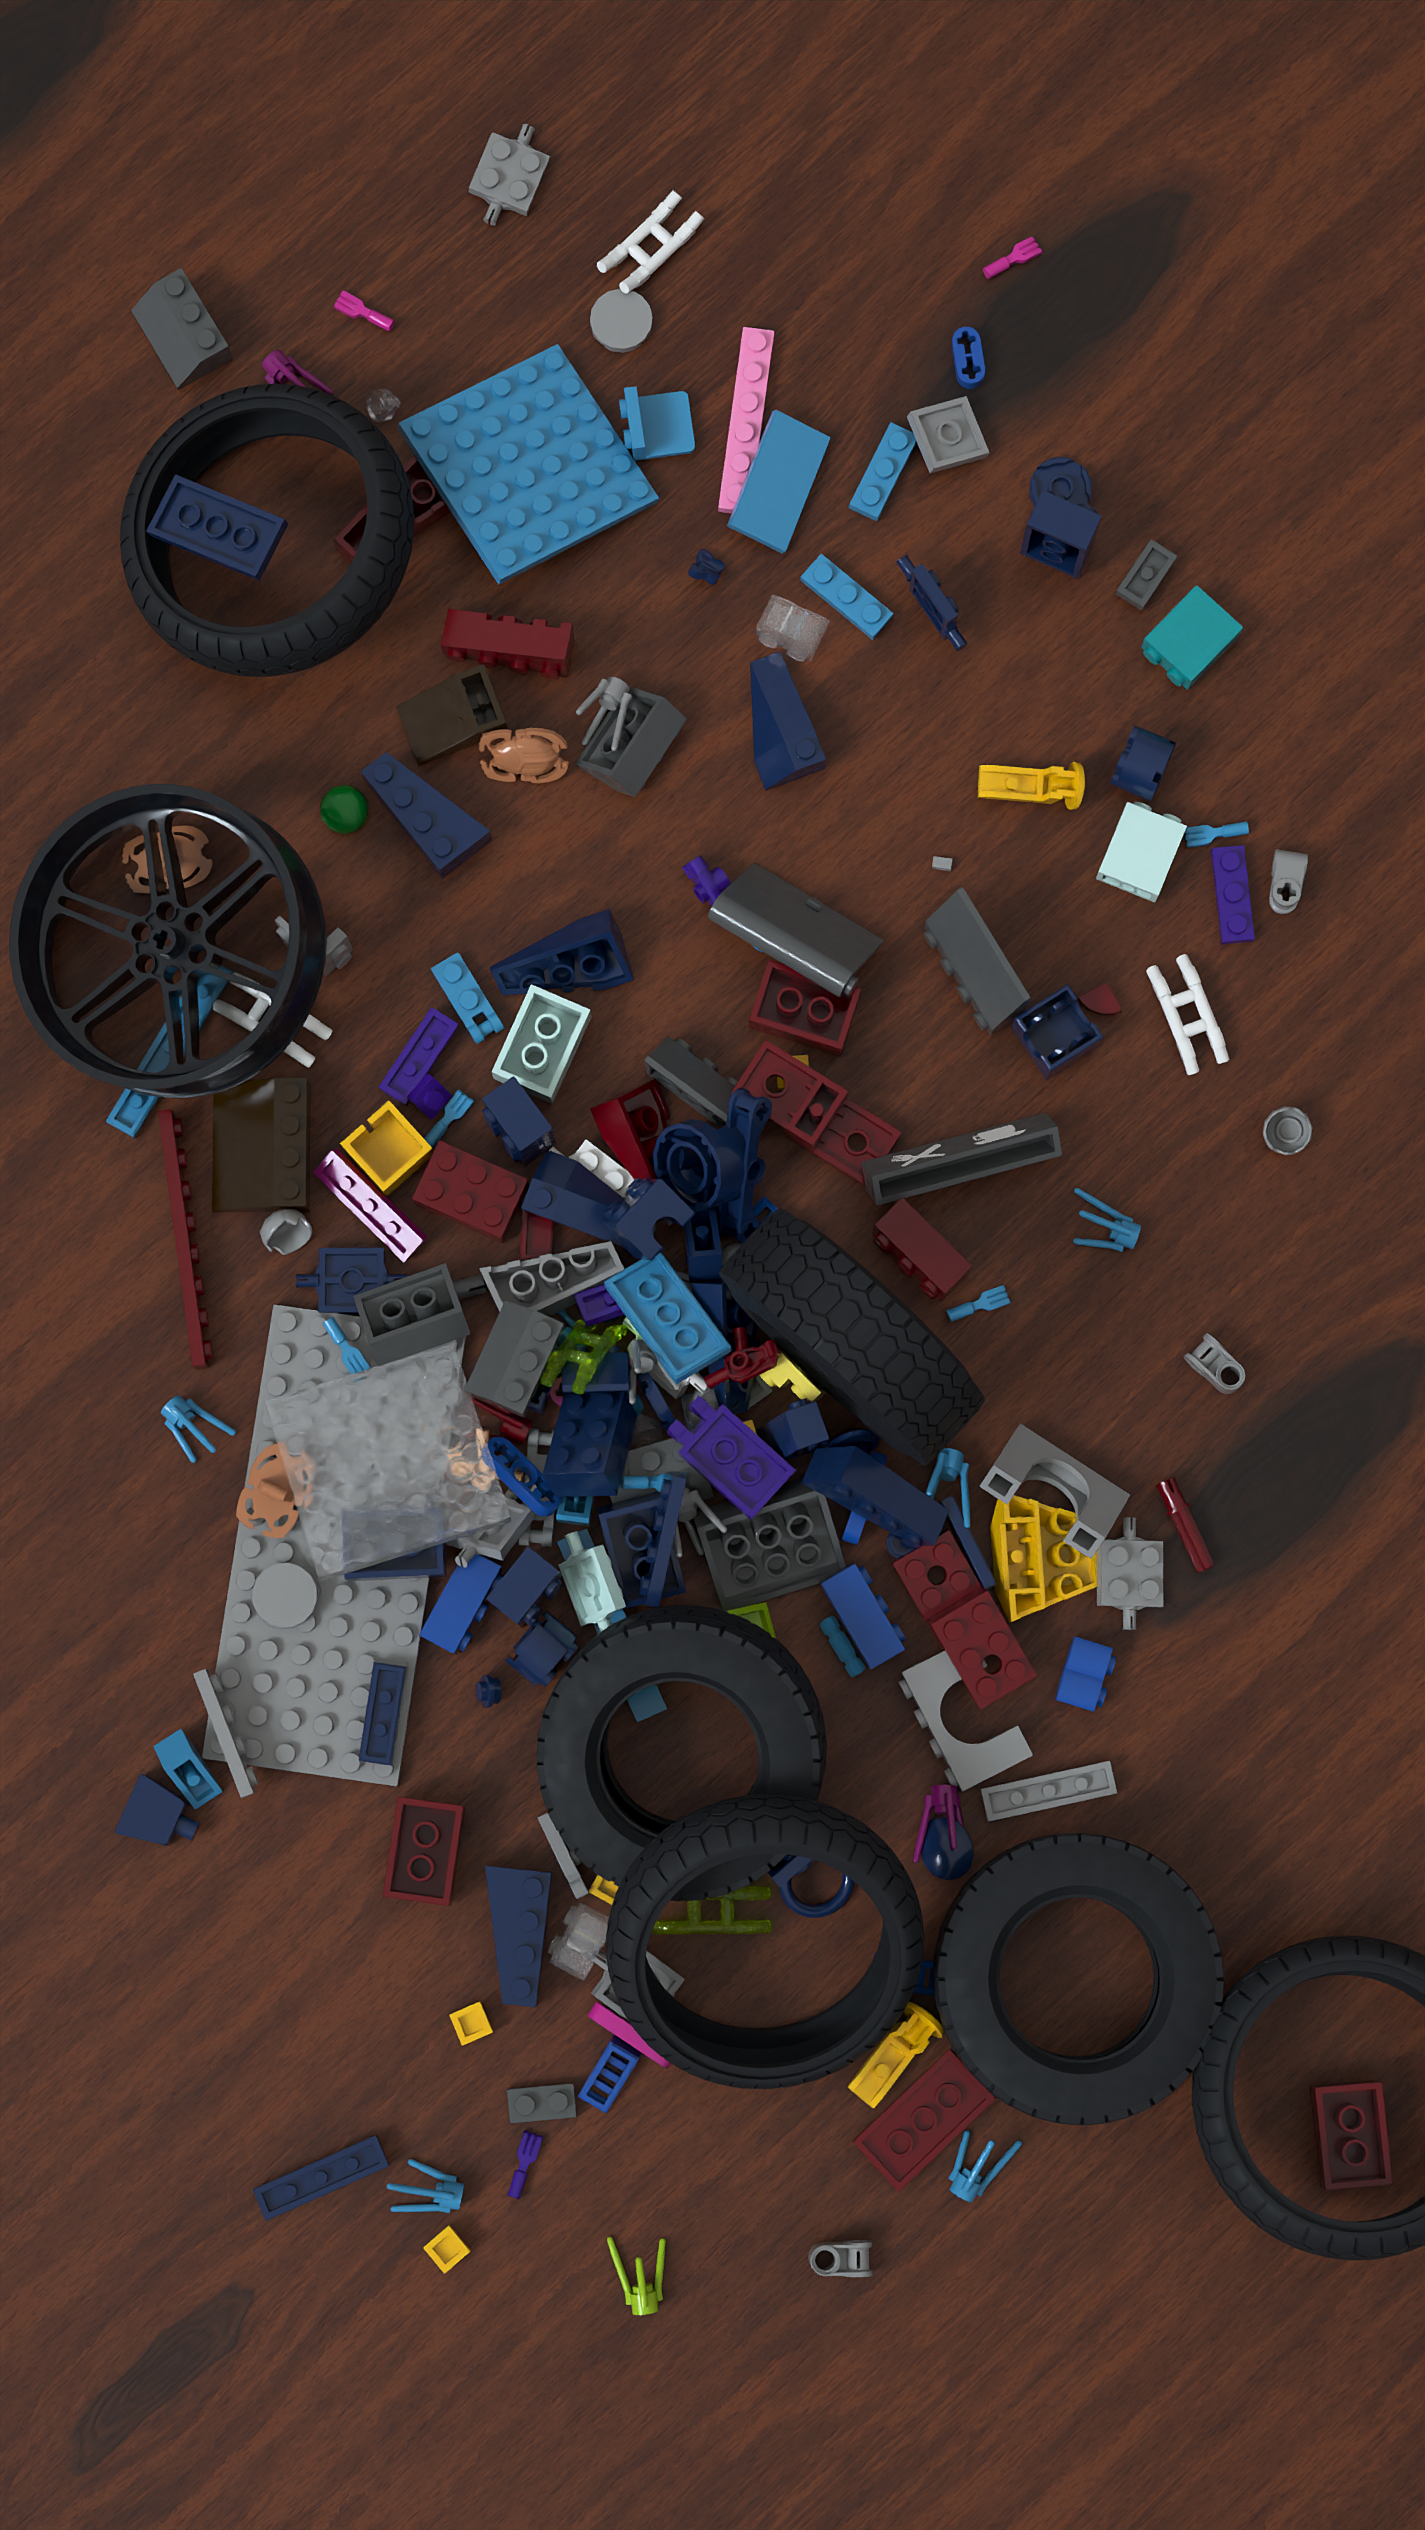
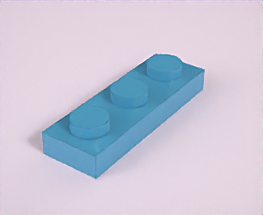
(883, 472)
(846, 596)

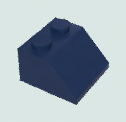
(610, 1374)

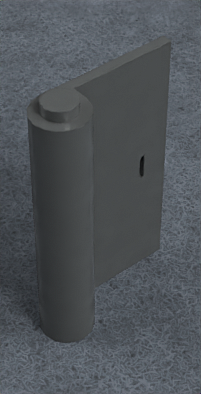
(795, 929)

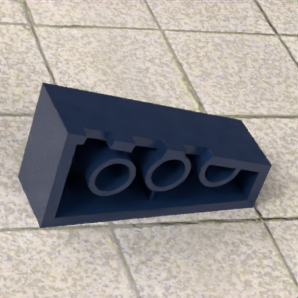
(430, 820)
(876, 1494)
(519, 1923)

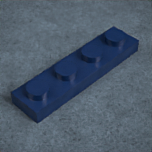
(659, 1553)
(321, 2177)

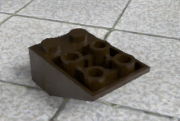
(451, 715)

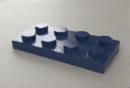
(217, 527)

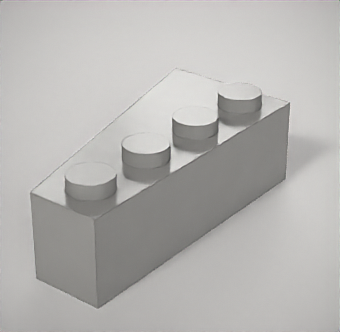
(552, 1280)

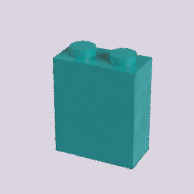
(1191, 638)

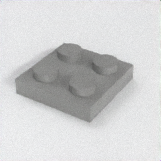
(948, 434)

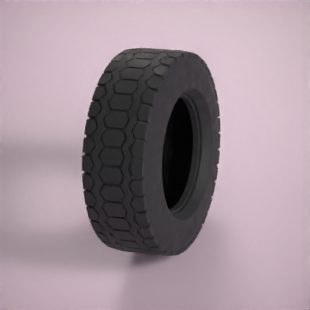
(852, 1336)
(656, 1648)
(1183, 1997)

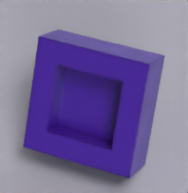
(429, 1096)

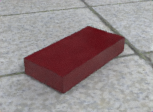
(535, 1236)

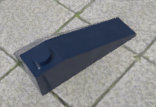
(782, 730)
(571, 1196)

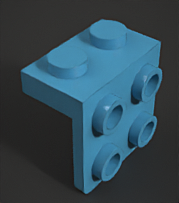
(657, 424)

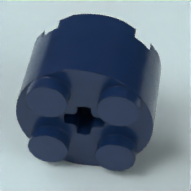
(1143, 763)
(542, 1649)

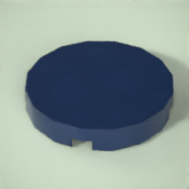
(1062, 476)
(655, 1399)

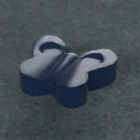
(706, 567)

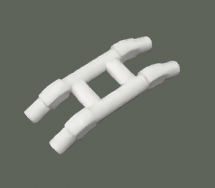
(653, 226)
(252, 1019)
(1206, 1023)

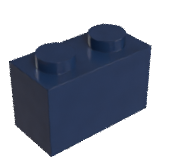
(703, 1246)

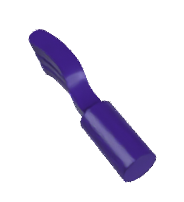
(527, 2154)

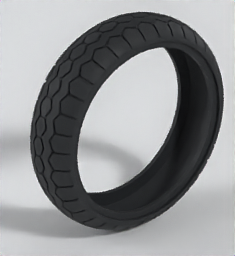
(348, 608)
(789, 2052)
(1215, 2109)

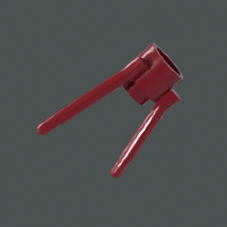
(513, 1425)

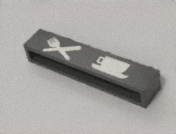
(961, 1158)

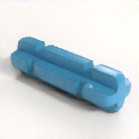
(842, 1646)

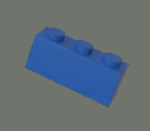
(462, 1604)
(863, 1615)

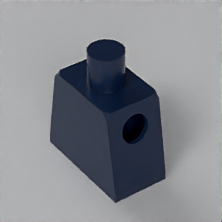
(156, 1814)

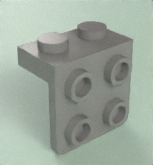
(337, 948)

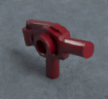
(744, 1361)

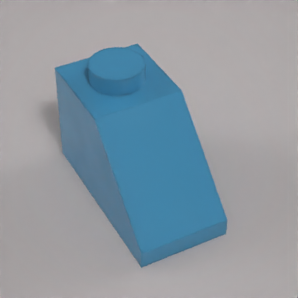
(187, 1769)

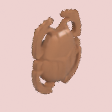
(524, 755)
(189, 857)
(270, 1495)

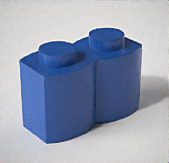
(1084, 1674)

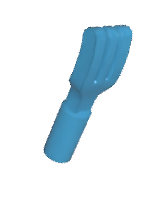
(1205, 834)
(454, 1111)
(988, 1301)
(350, 1356)
(644, 1482)

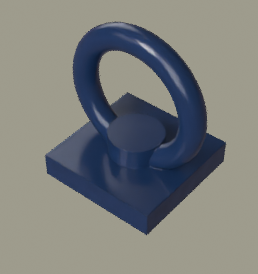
(794, 1865)

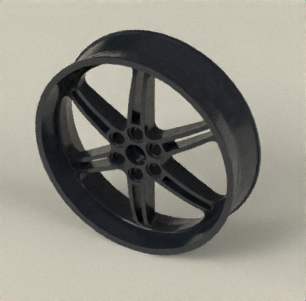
(42, 906)

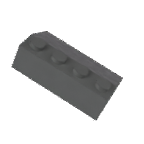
(976, 963)
(776, 1552)

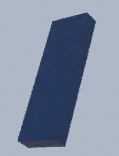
(968, 1544)
(382, 1713)

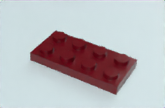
(923, 2120)

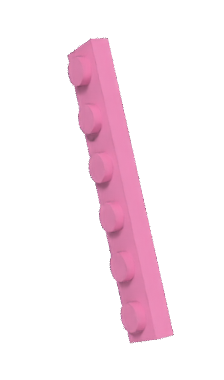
(746, 412)

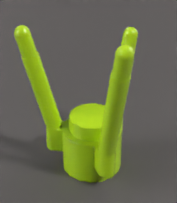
(643, 2297)

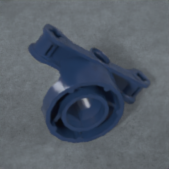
(717, 1165)

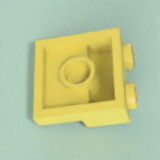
(787, 1372)

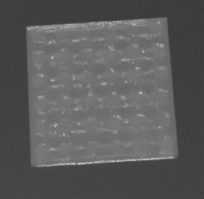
(387, 1462)

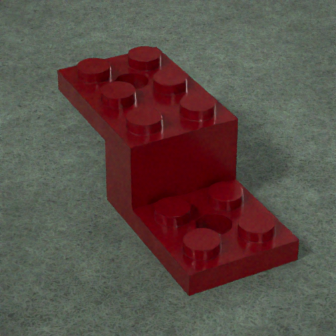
(817, 1112)
(964, 1620)

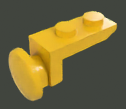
(1033, 784)
(894, 2054)

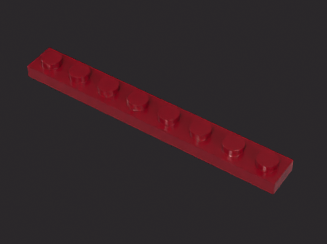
(187, 1252)

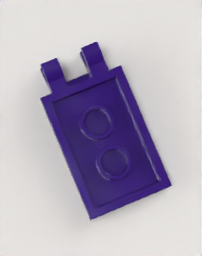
(731, 1457)

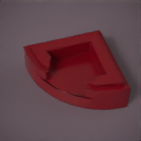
(1100, 1001)

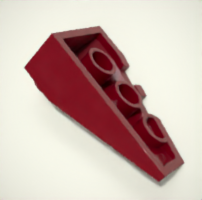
(632, 1125)

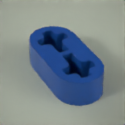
(961, 359)

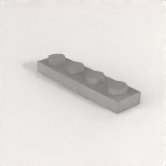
(232, 1746)
(1048, 1791)

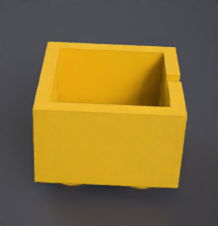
(390, 1151)

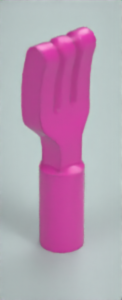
(1021, 253)
(355, 308)

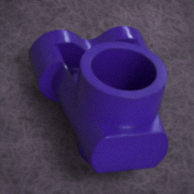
(708, 883)

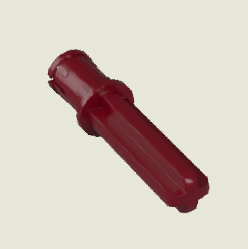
(1185, 1524)

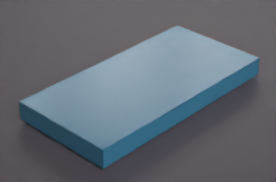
(778, 481)
(667, 1317)

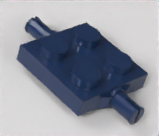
(939, 609)
(346, 1274)

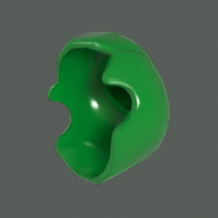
(344, 809)

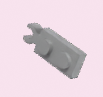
(565, 1857)

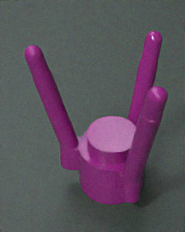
(283, 368)
(945, 1801)

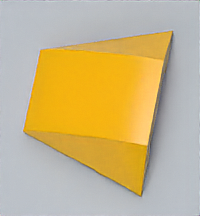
(1032, 1560)

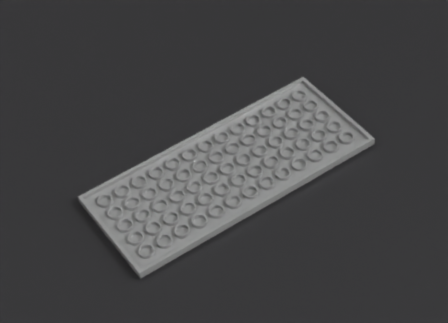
(307, 1687)

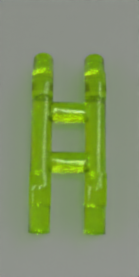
(587, 1361)
(727, 1924)

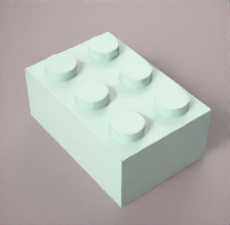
(542, 1043)

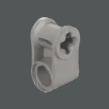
(1287, 876)
(1214, 1363)
(844, 2258)

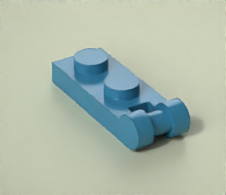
(466, 997)

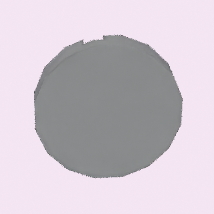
(621, 320)
(284, 1595)

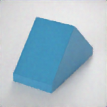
(575, 1510)

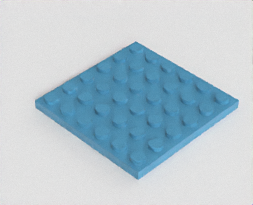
(527, 463)

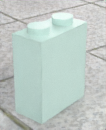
(1141, 851)

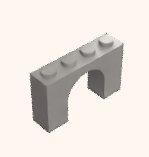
(1093, 1497)
(966, 1762)

